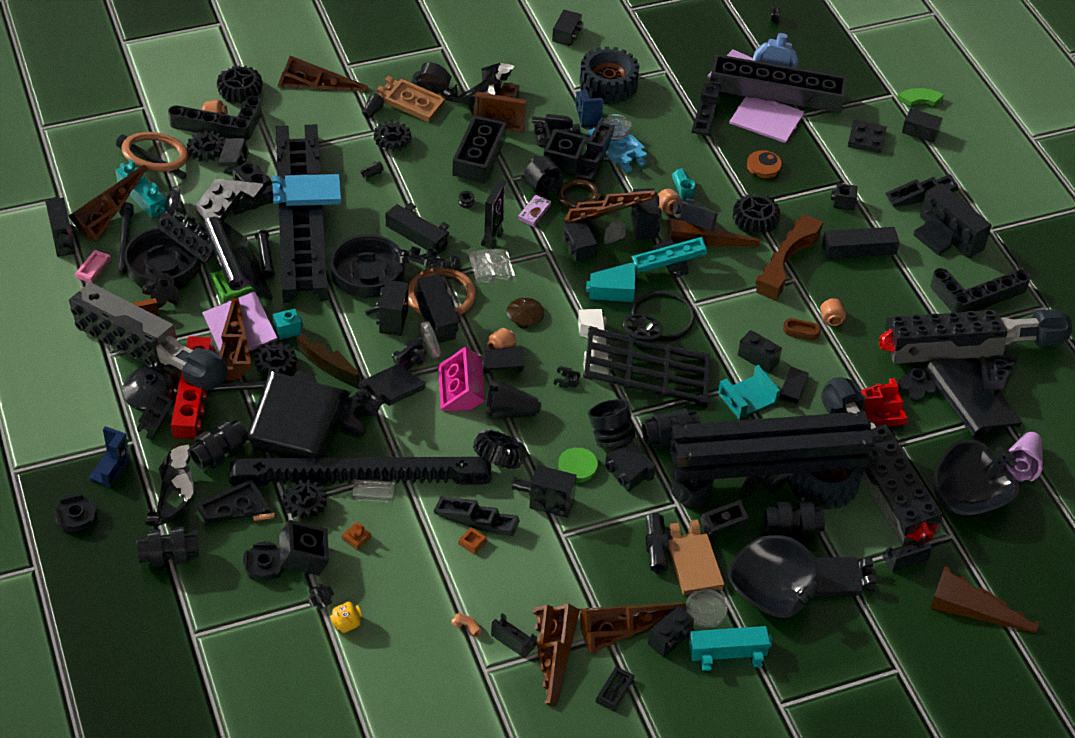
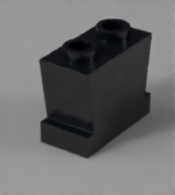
(630, 465)

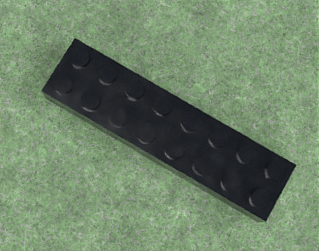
(779, 83)

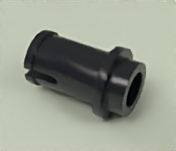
(375, 168)

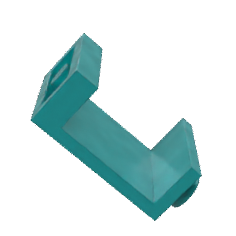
(750, 394)

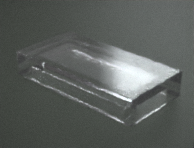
(373, 491)

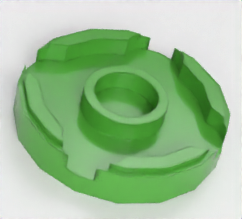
(578, 462)

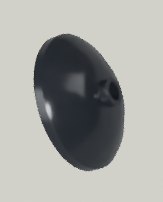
(144, 382)

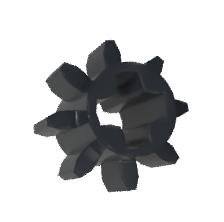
(320, 596)

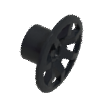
(642, 330)

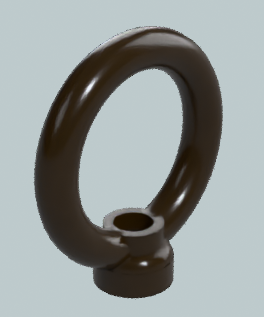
(594, 196)

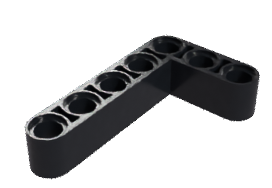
(226, 125)
(979, 296)

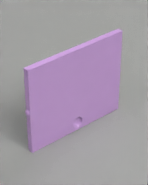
(767, 118)
(255, 321)

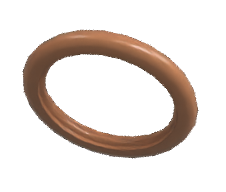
(157, 167)
(470, 288)

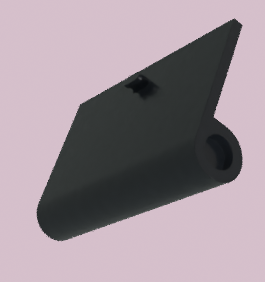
(235, 257)
(964, 390)

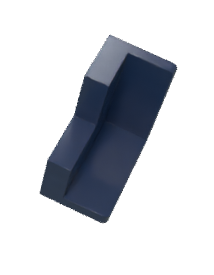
(588, 109)
(113, 460)

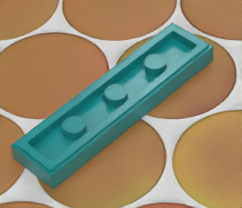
(669, 255)

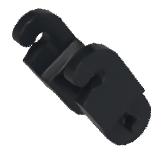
(569, 373)

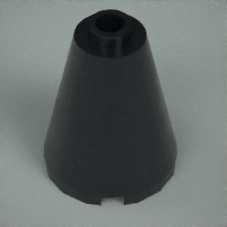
(510, 402)

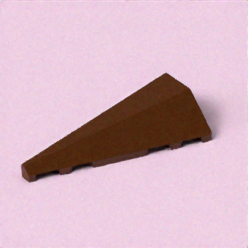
(306, 75)
(611, 204)
(97, 213)
(686, 231)
(234, 345)
(960, 598)
(610, 624)
(556, 633)

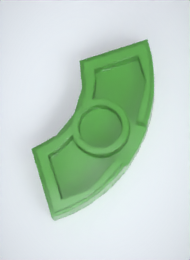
(920, 96)

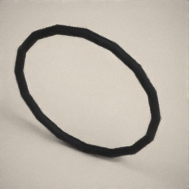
(673, 295)

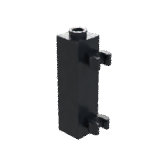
(414, 228)

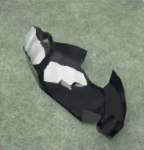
(491, 84)
(175, 476)

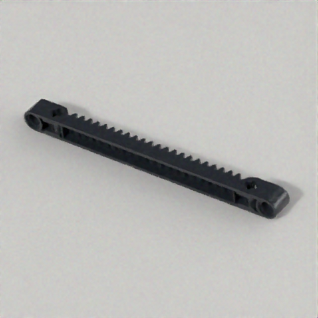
(474, 470)

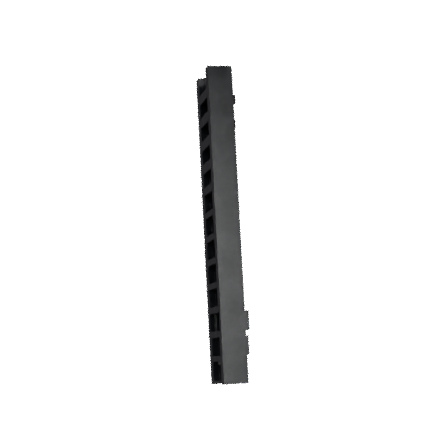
(301, 225)

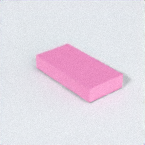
(93, 266)

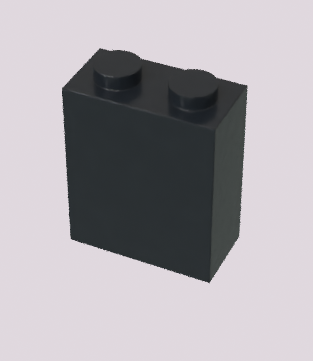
(60, 227)

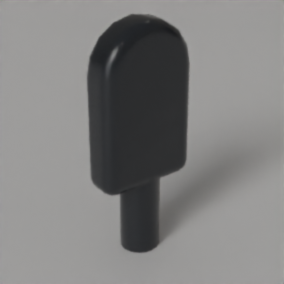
(554, 121)

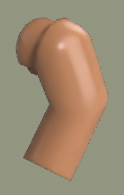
(467, 621)

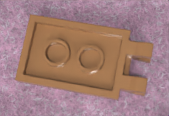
(411, 98)
(693, 559)

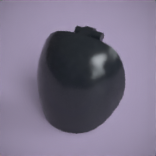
(974, 478)
(775, 575)

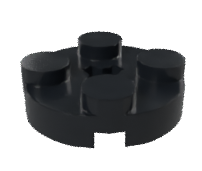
(81, 521)
(261, 571)

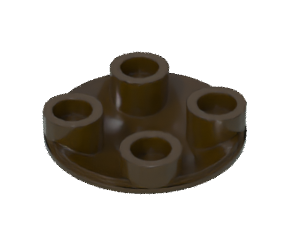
(525, 312)

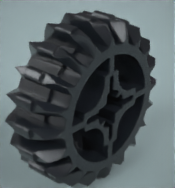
(239, 83)
(756, 213)
(499, 449)

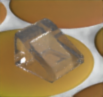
(615, 232)

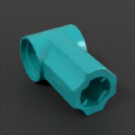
(684, 184)

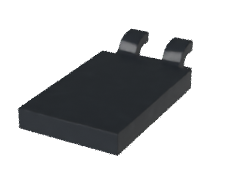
(494, 214)
(390, 386)
(844, 576)

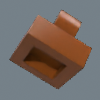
(356, 535)

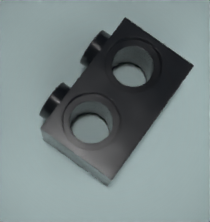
(251, 173)

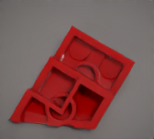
(884, 404)

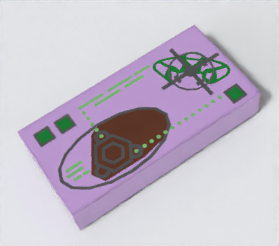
(534, 210)

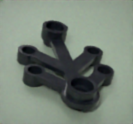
(426, 259)

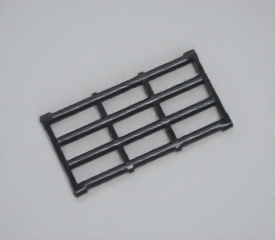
(665, 362)

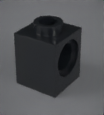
(844, 196)

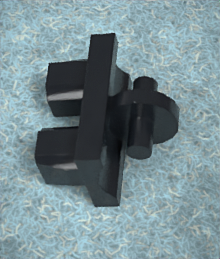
(411, 354)

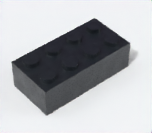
(479, 149)
(969, 227)

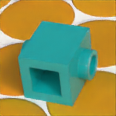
(287, 324)

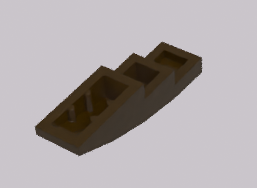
(331, 363)

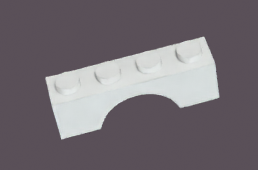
(594, 318)

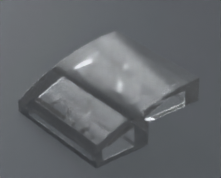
(491, 264)

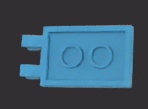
(625, 150)
(307, 189)

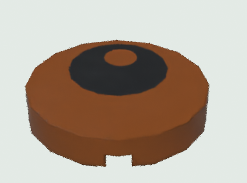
(764, 164)

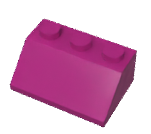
(461, 381)

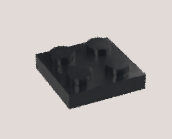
(867, 136)

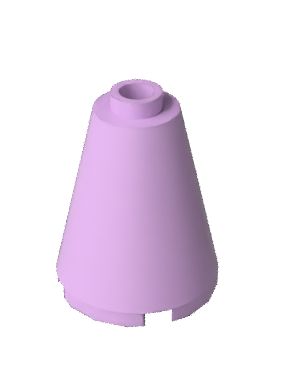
(1029, 456)

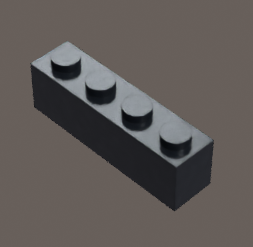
(860, 242)

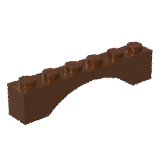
(803, 235)

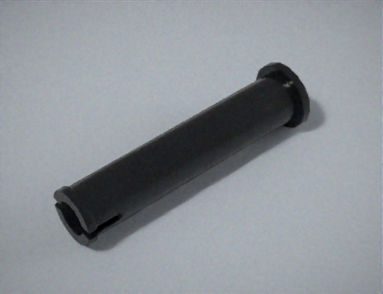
(265, 253)

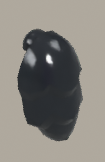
(173, 200)

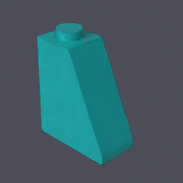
(613, 284)

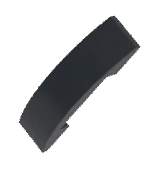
(706, 109)

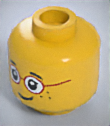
(346, 617)

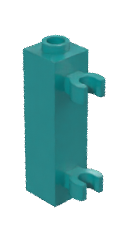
(144, 193)
(729, 643)

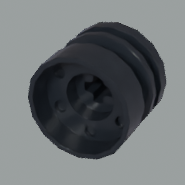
(612, 423)

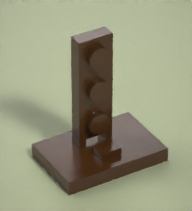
(503, 107)

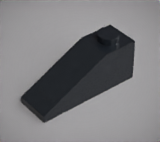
(695, 213)

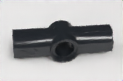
(657, 543)

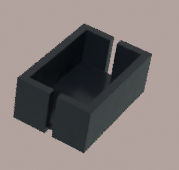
(437, 307)

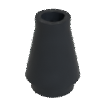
(373, 104)

